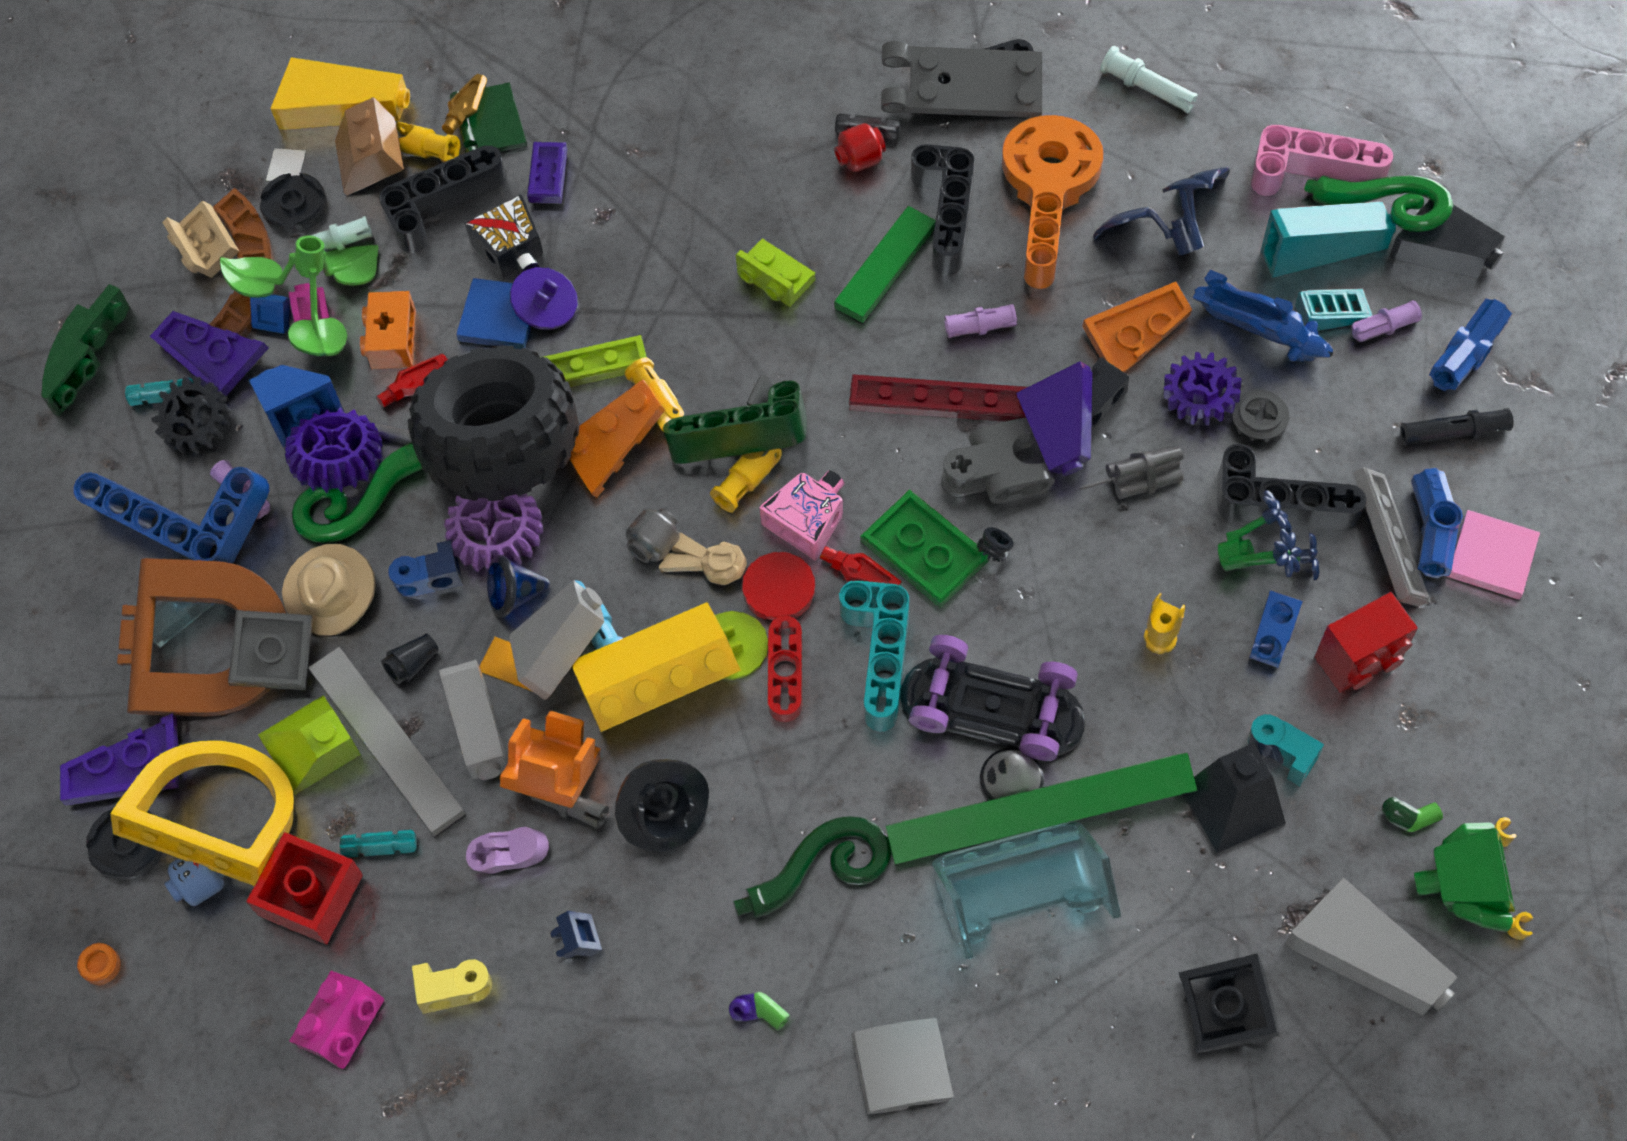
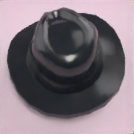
(661, 804)

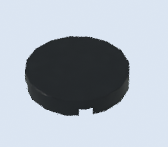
(293, 202)
(117, 856)

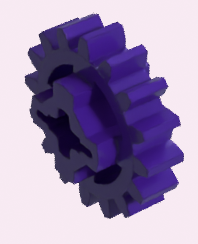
(1202, 388)

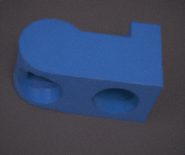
(1275, 628)

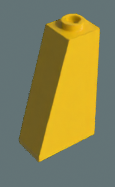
(320, 92)

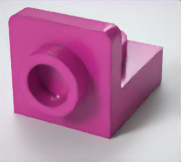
(301, 303)

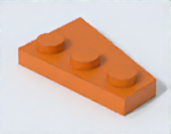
(1137, 326)

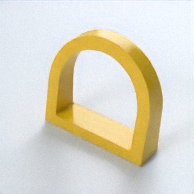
(134, 823)

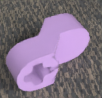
(489, 855)

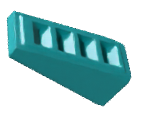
(1311, 299)

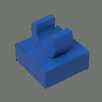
(270, 313)

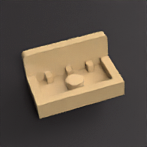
(201, 240)

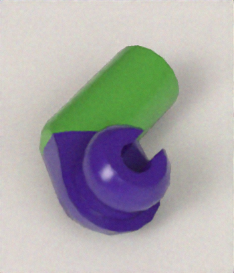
(758, 1006)

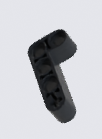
(952, 173)
(438, 190)
(1290, 493)

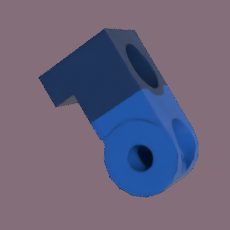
(426, 572)

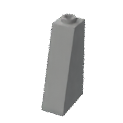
(1371, 949)

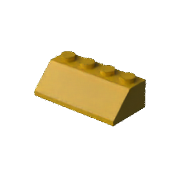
(654, 666)

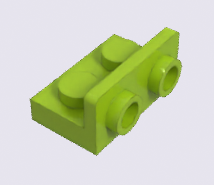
(774, 272)

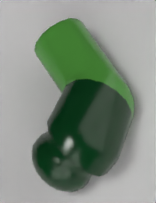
(1408, 817)

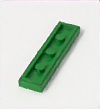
(885, 264)

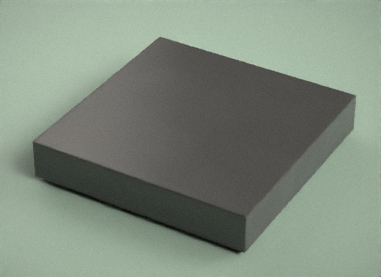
(270, 650)

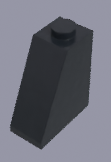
(1457, 246)

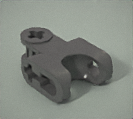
(993, 466)

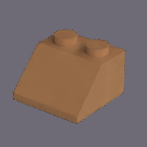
(367, 146)

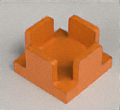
(552, 761)

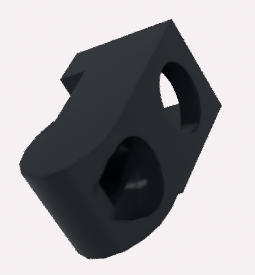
(1108, 388)

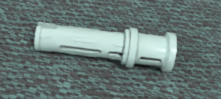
(1134, 73)

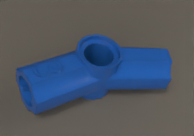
(1470, 345)
(1438, 539)

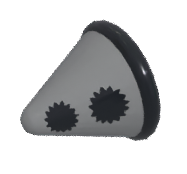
(1010, 773)

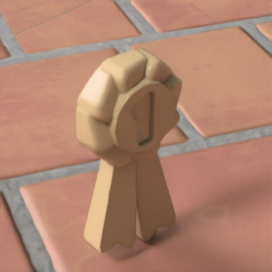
(719, 563)

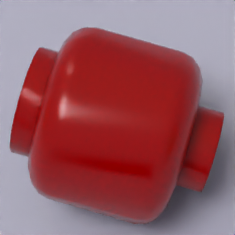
(860, 147)

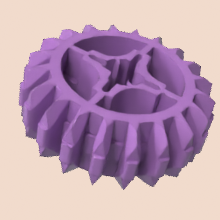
(508, 536)

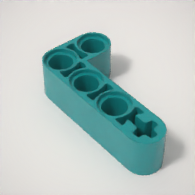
(881, 656)

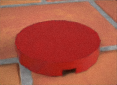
(778, 586)

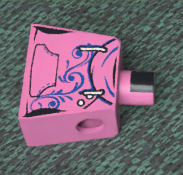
(805, 512)

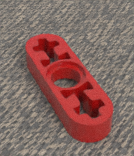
(775, 692)

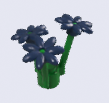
(1240, 553)

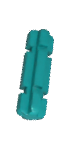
(150, 392)
(378, 843)

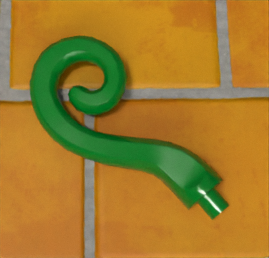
(1336, 192)
(392, 470)

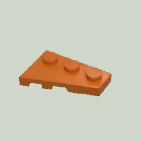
(612, 433)

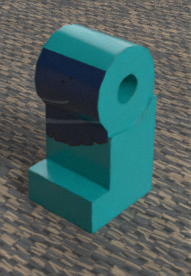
(1285, 745)

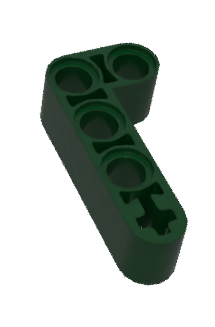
(740, 429)

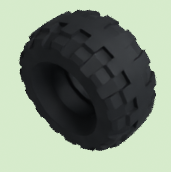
(493, 423)

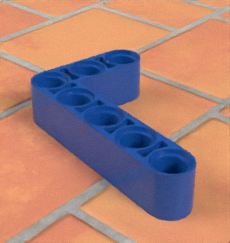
(171, 525)

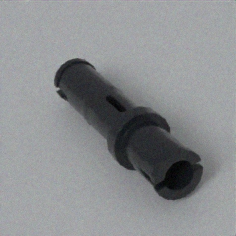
(1471, 424)

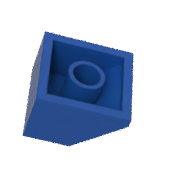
(293, 395)

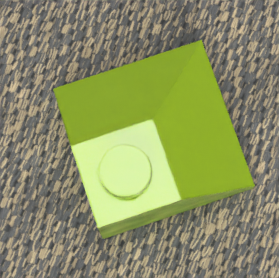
(309, 744)

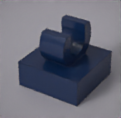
(577, 933)

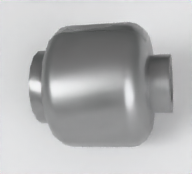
(652, 535)

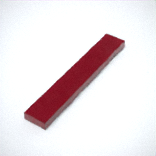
(935, 398)

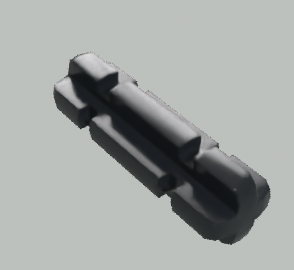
(889, 128)

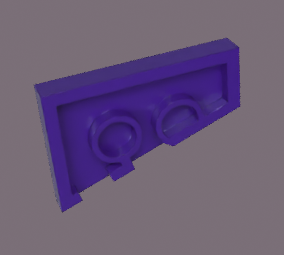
(207, 350)
(112, 769)

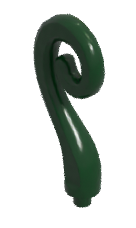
(775, 893)

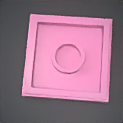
(1494, 554)

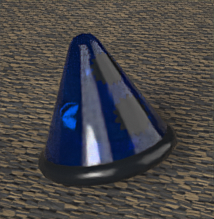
(512, 585)

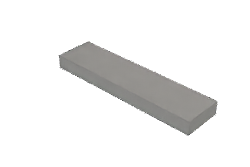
(1392, 538)

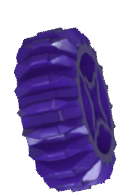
(333, 450)

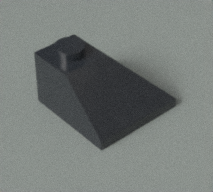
(1235, 800)

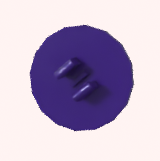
(543, 298)

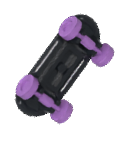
(992, 703)

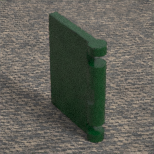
(495, 122)

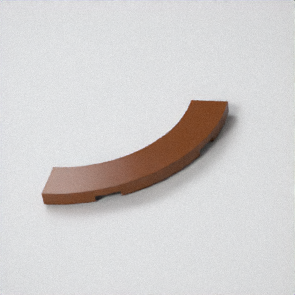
(252, 241)

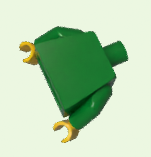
(1475, 877)

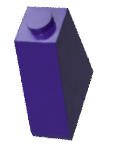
(1061, 417)

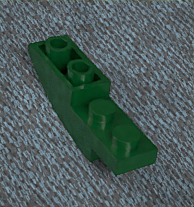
(72, 353)

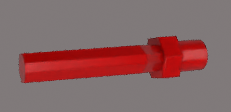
(409, 379)
(857, 567)

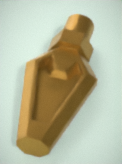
(464, 103)

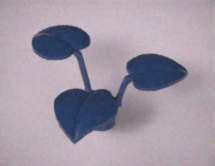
(1185, 228)

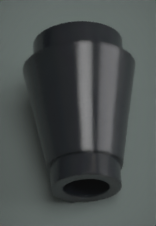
(408, 659)

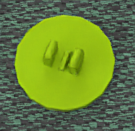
(746, 640)

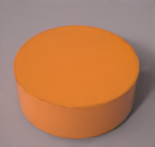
(99, 964)

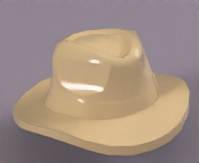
(330, 585)

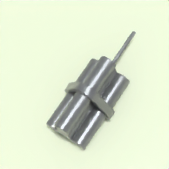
(1144, 472)

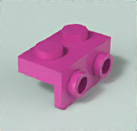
(337, 1019)

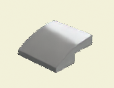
(902, 1065)

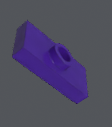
(547, 172)

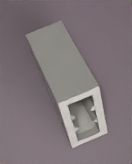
(555, 638)
(474, 720)

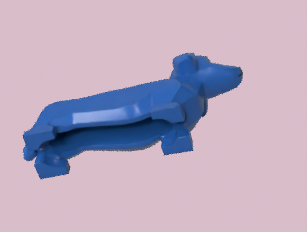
(1263, 317)

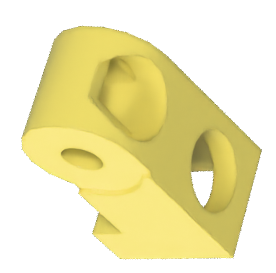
(450, 987)

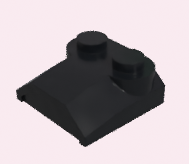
(1230, 1004)

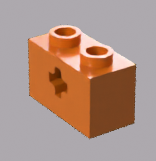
(389, 330)

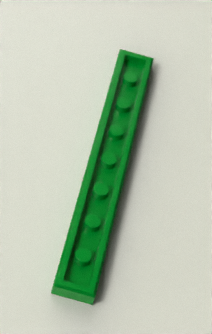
(1041, 807)

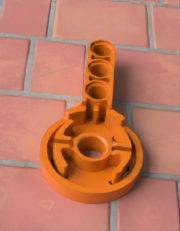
(1049, 186)

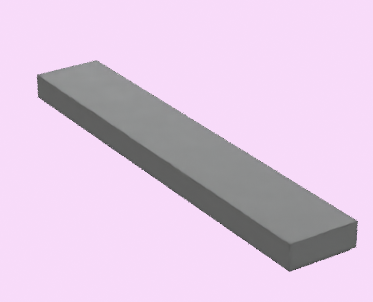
(387, 741)

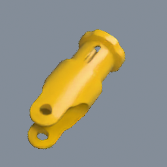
(426, 143)
(644, 369)
(744, 477)
(1163, 626)

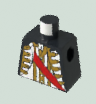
(506, 237)

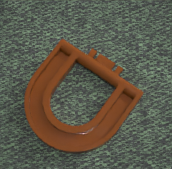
(187, 582)

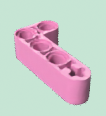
(1315, 155)

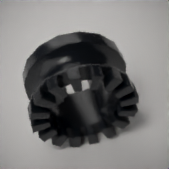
(995, 544)

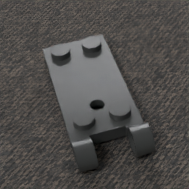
(979, 85)

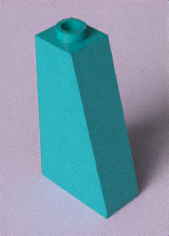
(1324, 234)

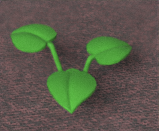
(348, 266)

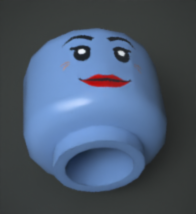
(192, 882)

